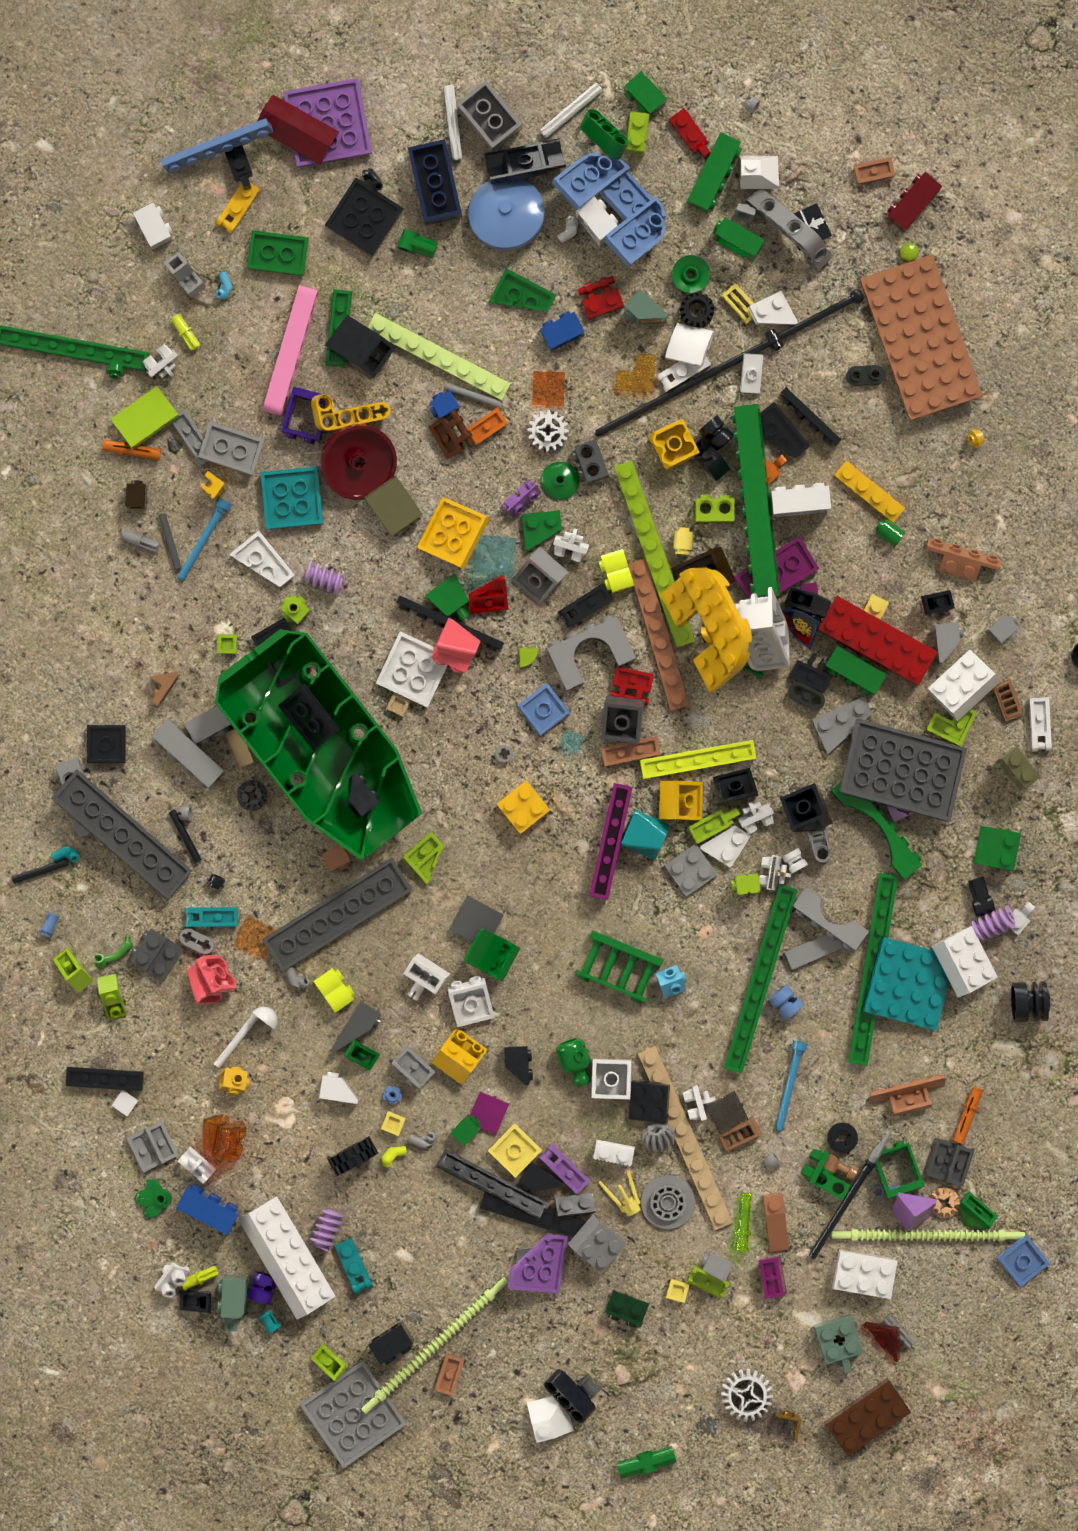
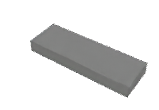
(190, 434)
(812, 950)

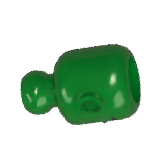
(574, 1060)

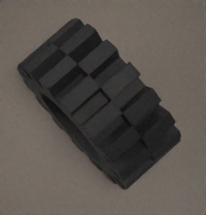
(697, 298)

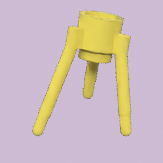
(630, 1205)

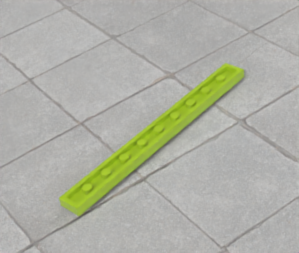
(650, 543)

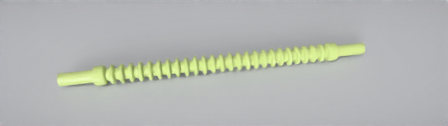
(854, 1235)
(380, 1395)

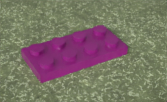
(793, 565)

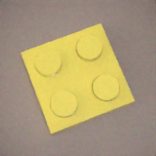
(515, 1150)

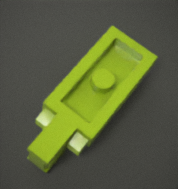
(712, 824)

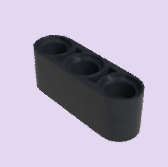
(569, 1396)

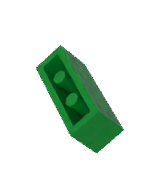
(854, 671)

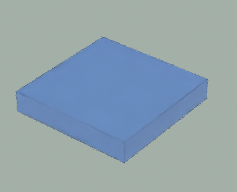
(543, 709)
(1023, 1260)

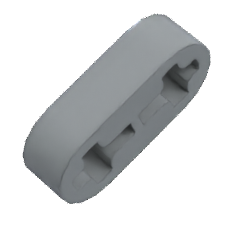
(199, 937)

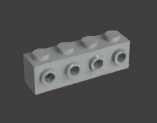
(188, 753)

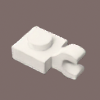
(1020, 917)

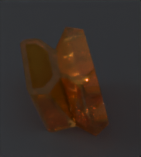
(222, 1139)

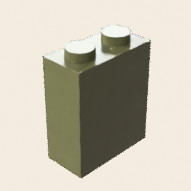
(393, 506)
(1018, 768)

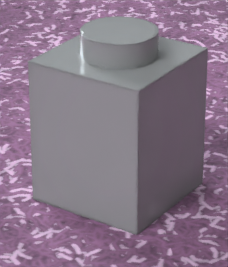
(1003, 628)

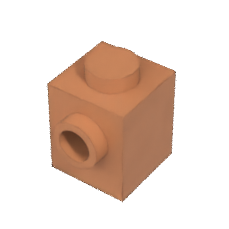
(337, 858)

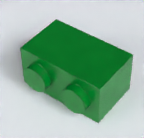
(645, 94)

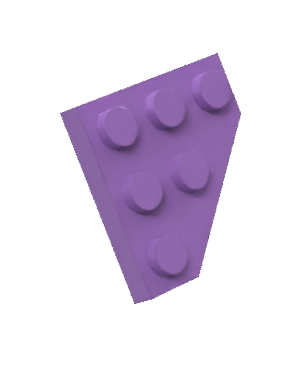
(541, 1267)

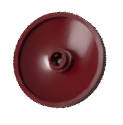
(357, 460)

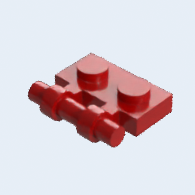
(601, 303)
(633, 680)

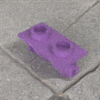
(528, 493)

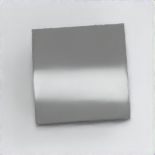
(152, 1146)

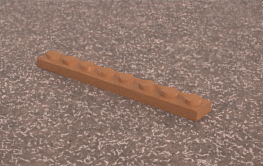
(658, 634)

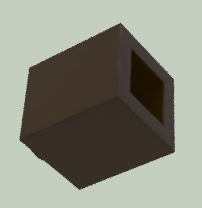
(136, 495)

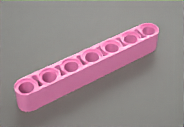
(290, 350)

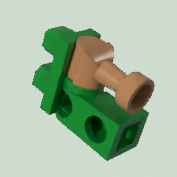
(824, 1173)

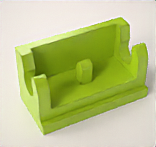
(707, 1282)

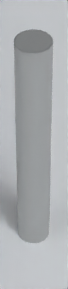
(472, 395)

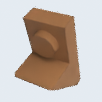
(167, 681)

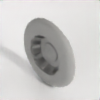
(668, 1202)

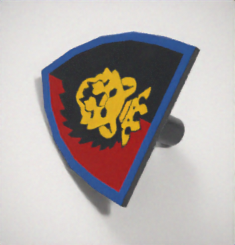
(802, 625)

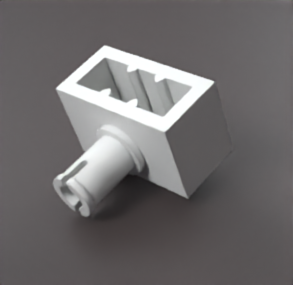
(425, 975)

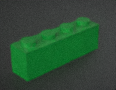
(713, 173)

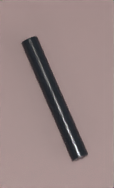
(185, 836)
(39, 871)

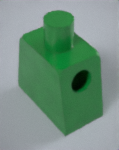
(450, 598)

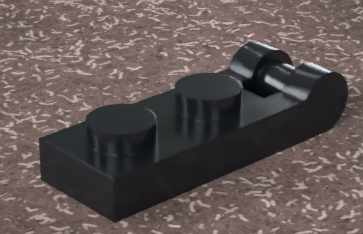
(586, 605)

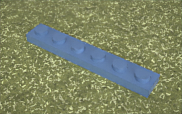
(217, 145)

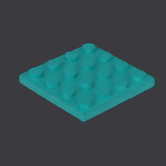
(907, 984)

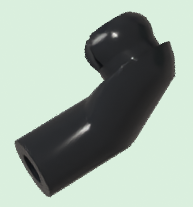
(376, 181)

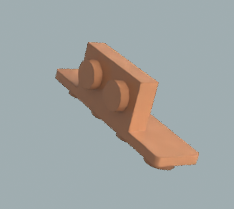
(961, 561)
(910, 1096)

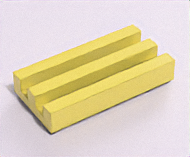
(737, 300)

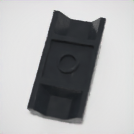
(525, 161)

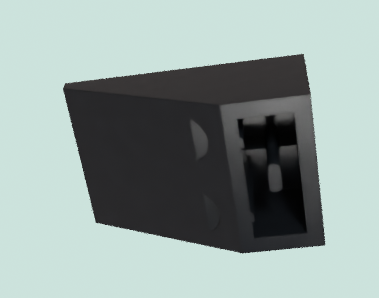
(360, 347)

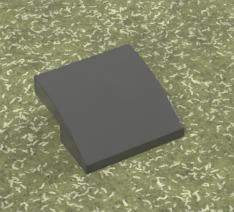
(473, 917)
(949, 1162)

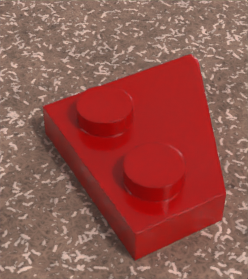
(489, 597)

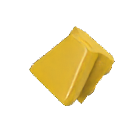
(674, 444)

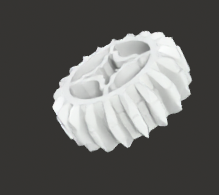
(750, 1385)

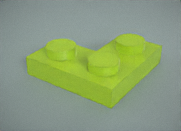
(954, 730)

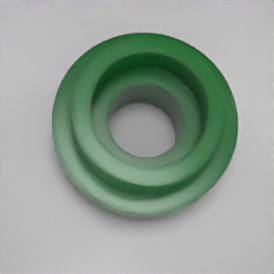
(115, 371)

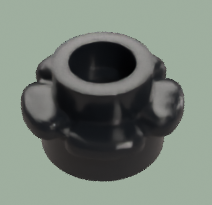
(216, 881)

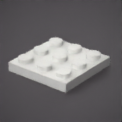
(411, 670)

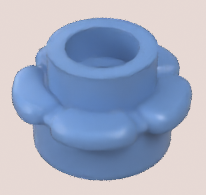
(397, 1095)

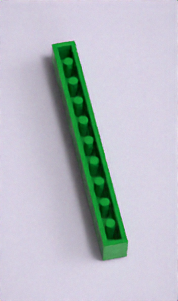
(756, 499)

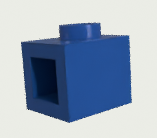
(443, 404)

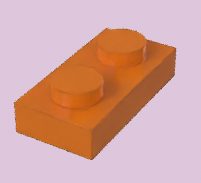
(487, 426)

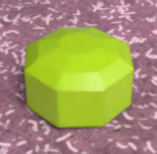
(909, 252)

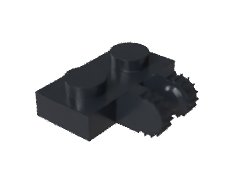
(810, 675)

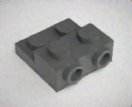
(156, 954)

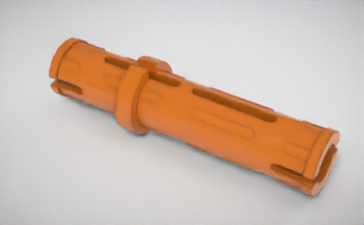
(125, 449)
(968, 1115)

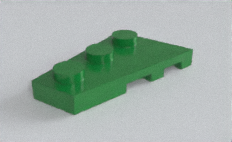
(521, 292)

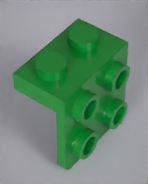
(492, 954)

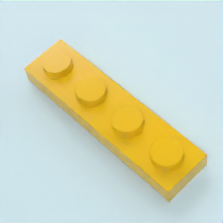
(869, 491)

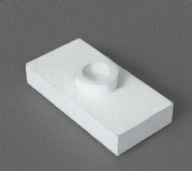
(751, 373)

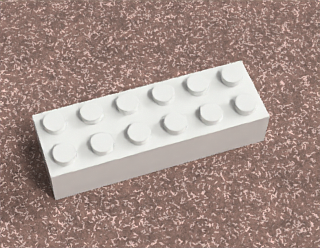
(286, 1258)

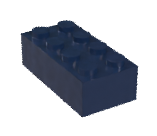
(435, 182)

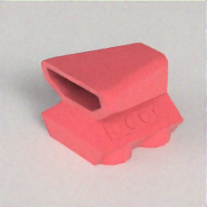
(455, 647)
(210, 979)

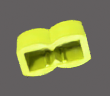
(617, 571)
(334, 990)

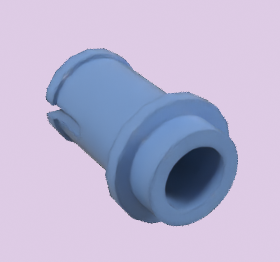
(49, 925)

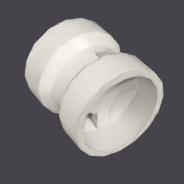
(793, 856)

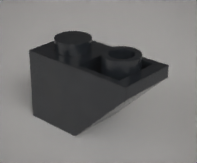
(711, 460)
(360, 797)
(517, 1062)

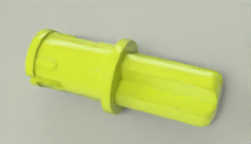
(185, 332)
(200, 1277)

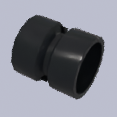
(716, 433)

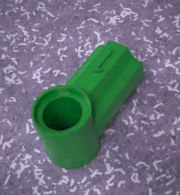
(413, 242)

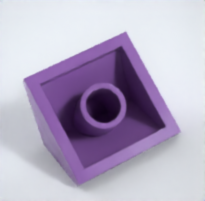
(912, 1209)

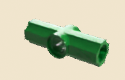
(646, 1462)

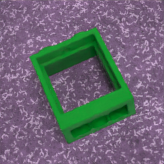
(737, 239)
(918, 1184)

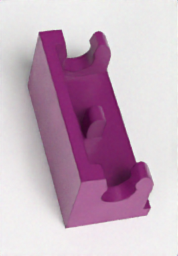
(772, 1277)

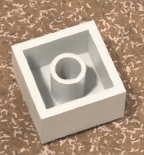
(596, 219)
(611, 1078)

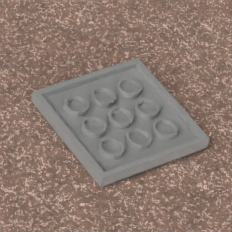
(339, 1415)

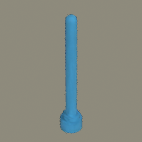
(222, 507)
(798, 1049)

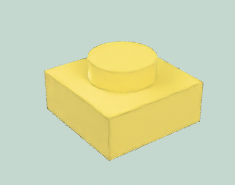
(876, 606)
(393, 1123)
(677, 1290)

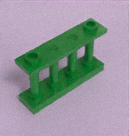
(634, 955)

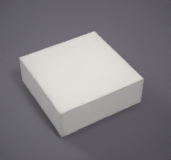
(125, 1102)

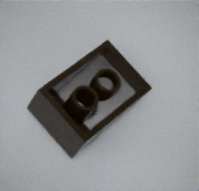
(711, 559)

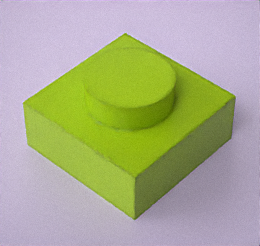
(227, 644)

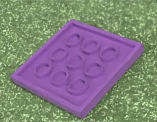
(339, 107)

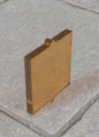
(548, 388)
(251, 937)

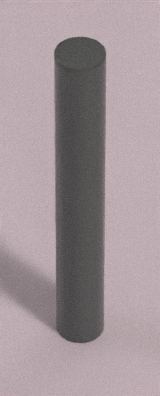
(170, 542)

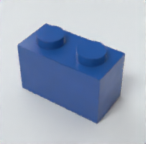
(562, 330)

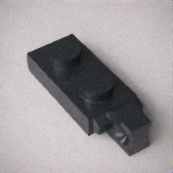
(239, 166)

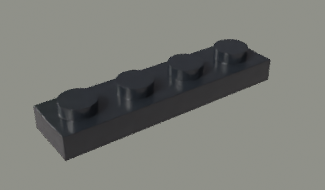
(816, 423)
(104, 1078)

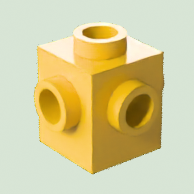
(234, 1080)

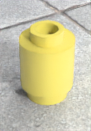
(683, 541)

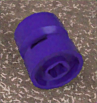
(262, 1288)

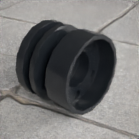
(1030, 1001)

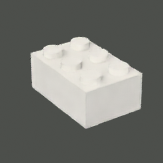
(800, 500)
(963, 685)
(964, 961)
(864, 1274)

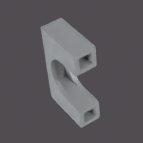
(608, 631)

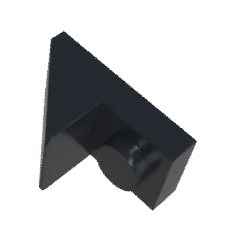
(937, 602)
(195, 1301)

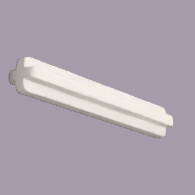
(570, 110)
(453, 122)

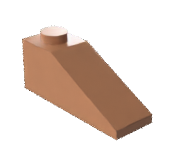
(775, 1221)

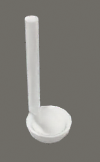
(265, 1014)

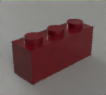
(913, 201)

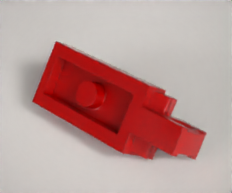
(690, 132)

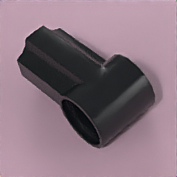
(981, 902)

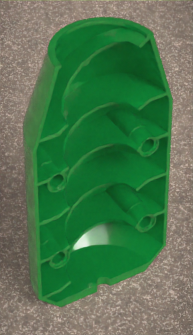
(324, 773)

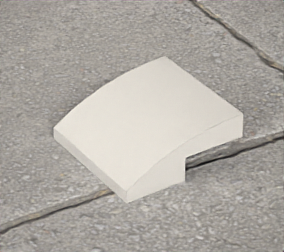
(689, 344)

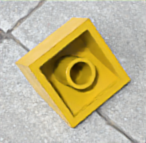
(681, 800)

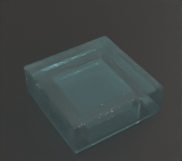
(571, 741)

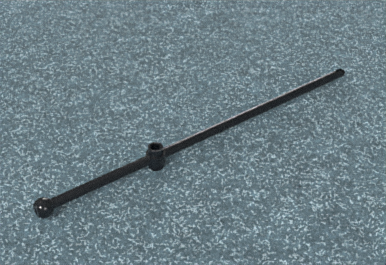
(773, 340)

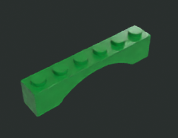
(902, 858)

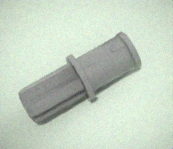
(140, 541)

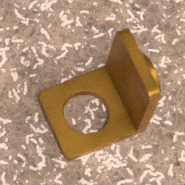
(791, 1416)

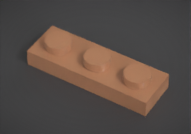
(630, 751)

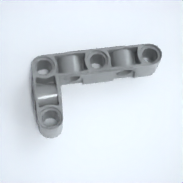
(786, 222)

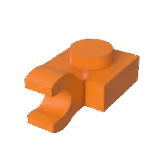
(772, 468)

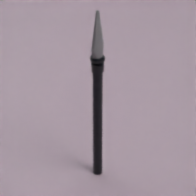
(866, 1169)

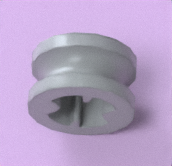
(509, 756)

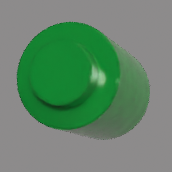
(889, 532)

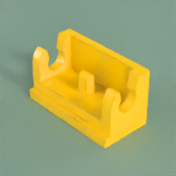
(215, 489)

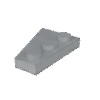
(839, 723)

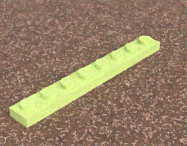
(439, 357)

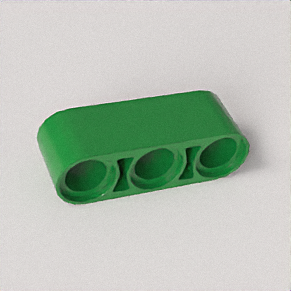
(604, 134)

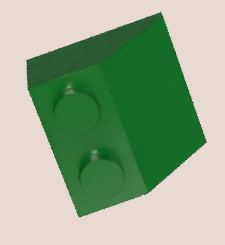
(997, 848)

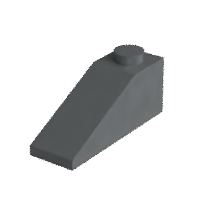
(361, 1022)

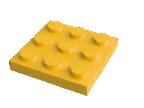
(453, 533)

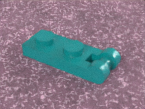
(211, 916)
(353, 1265)

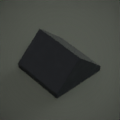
(735, 786)

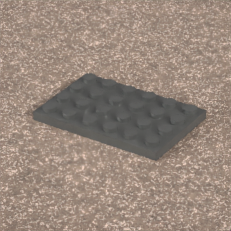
(903, 770)

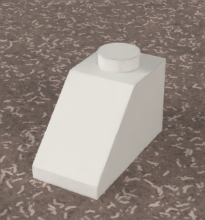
(336, 1089)

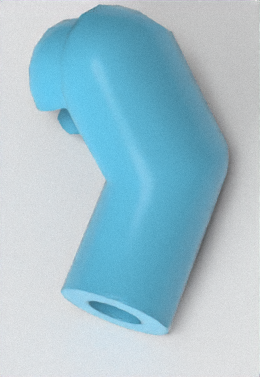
(225, 288)

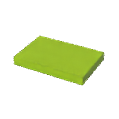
(144, 417)

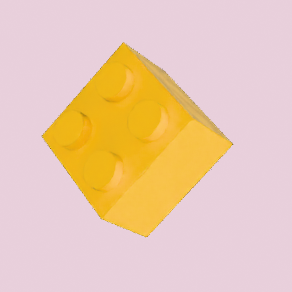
(523, 807)

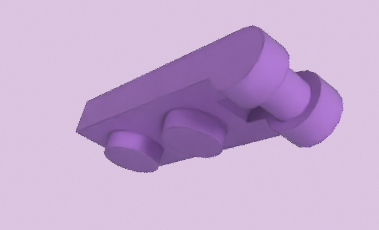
(565, 1169)

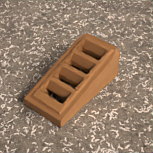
(1011, 691)
(756, 1133)

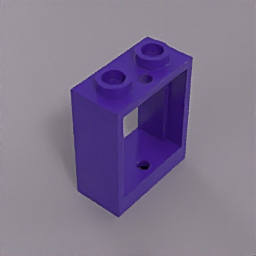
(292, 434)

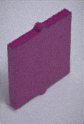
(489, 1112)

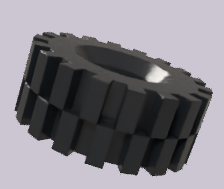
(352, 1156)

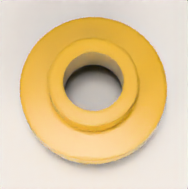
(975, 438)

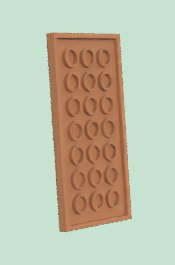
(921, 337)

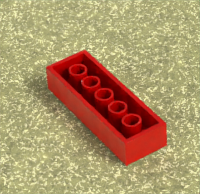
(877, 641)

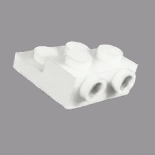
(470, 1001)

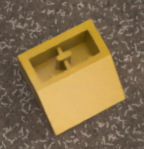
(459, 1056)

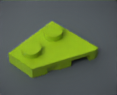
(424, 856)

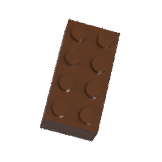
(867, 1417)

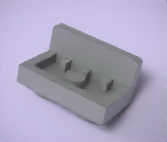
(413, 1067)

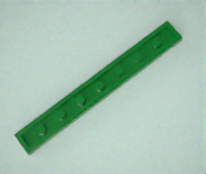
(72, 348)

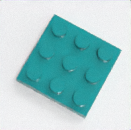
(291, 498)

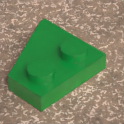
(540, 527)

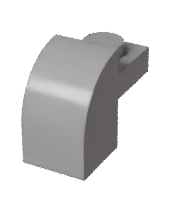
(184, 274)

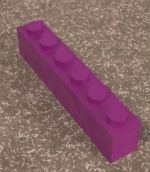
(610, 841)

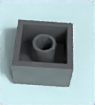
(622, 719)

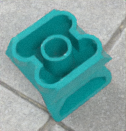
(645, 834)

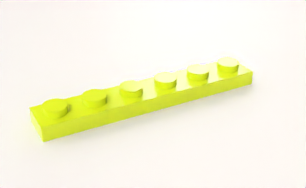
(698, 759)

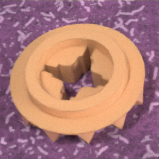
(954, 1202)

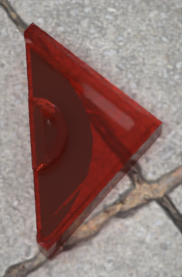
(887, 1337)

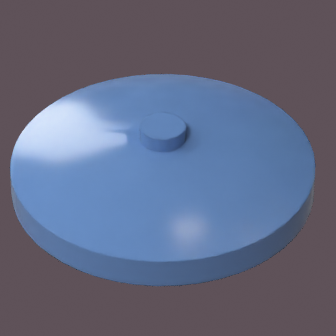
(506, 214)

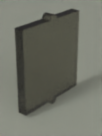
(727, 1112)

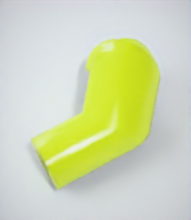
(390, 1155)

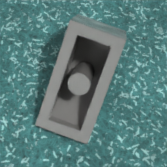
(946, 639)
(716, 1265)

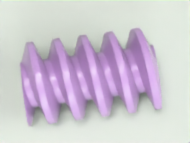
(324, 579)
(994, 925)
(326, 1229)

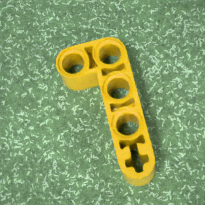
(352, 413)

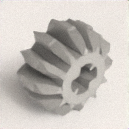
(658, 1137)

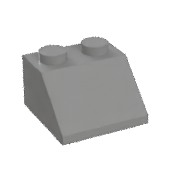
(539, 575)

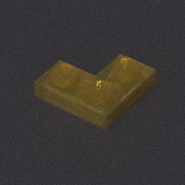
(642, 379)

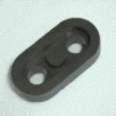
(865, 375)
(806, 696)

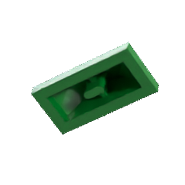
(362, 1055)
(976, 1213)

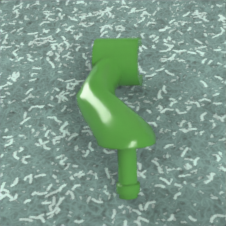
(124, 949)

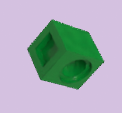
(466, 1129)

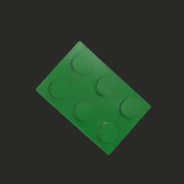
(278, 253)

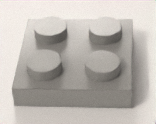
(690, 870)

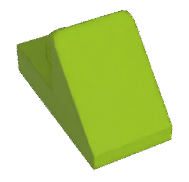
(329, 1362)

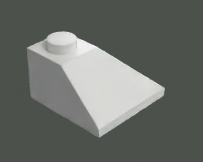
(759, 172)
(549, 1419)

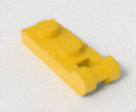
(237, 207)

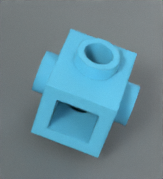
(671, 981)

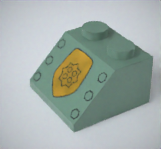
(644, 310)

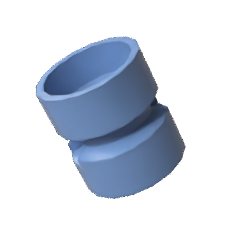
(786, 1002)

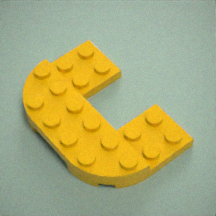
(706, 593)

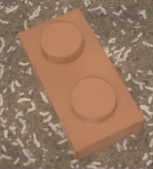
(874, 170)
(449, 1374)

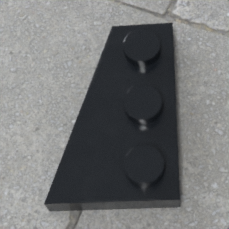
(782, 432)

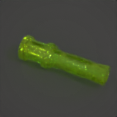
(742, 1231)

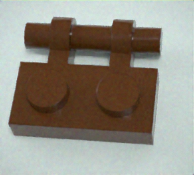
(446, 436)

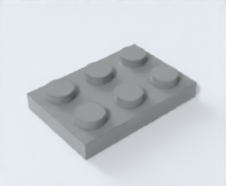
(230, 448)

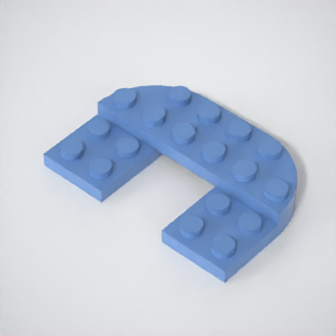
(610, 178)

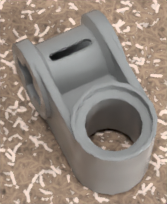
(818, 843)

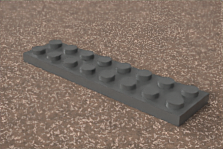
(121, 834)
(337, 914)

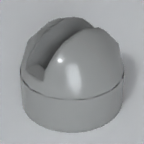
(751, 104)
(186, 813)
(772, 1161)

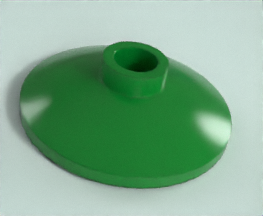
(691, 264)
(560, 490)

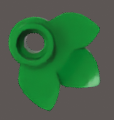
(150, 1198)

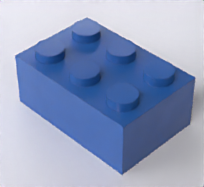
(208, 1208)

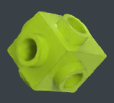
(298, 615)

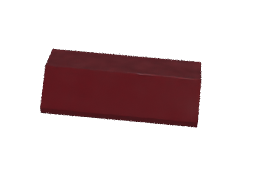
(298, 129)

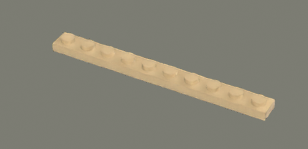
(687, 1142)

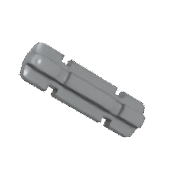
(906, 1341)

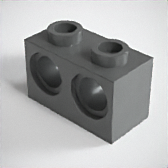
(595, 460)

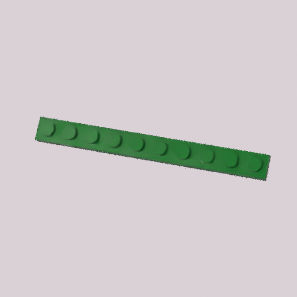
(879, 928)
(760, 978)

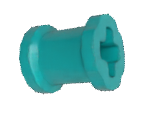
(269, 1321)

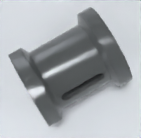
(588, 1386)

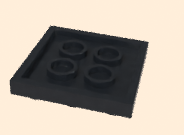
(364, 217)

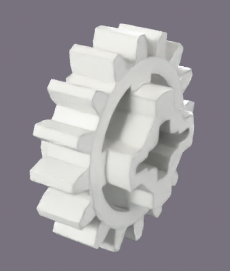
(547, 438)

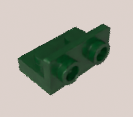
(626, 1308)

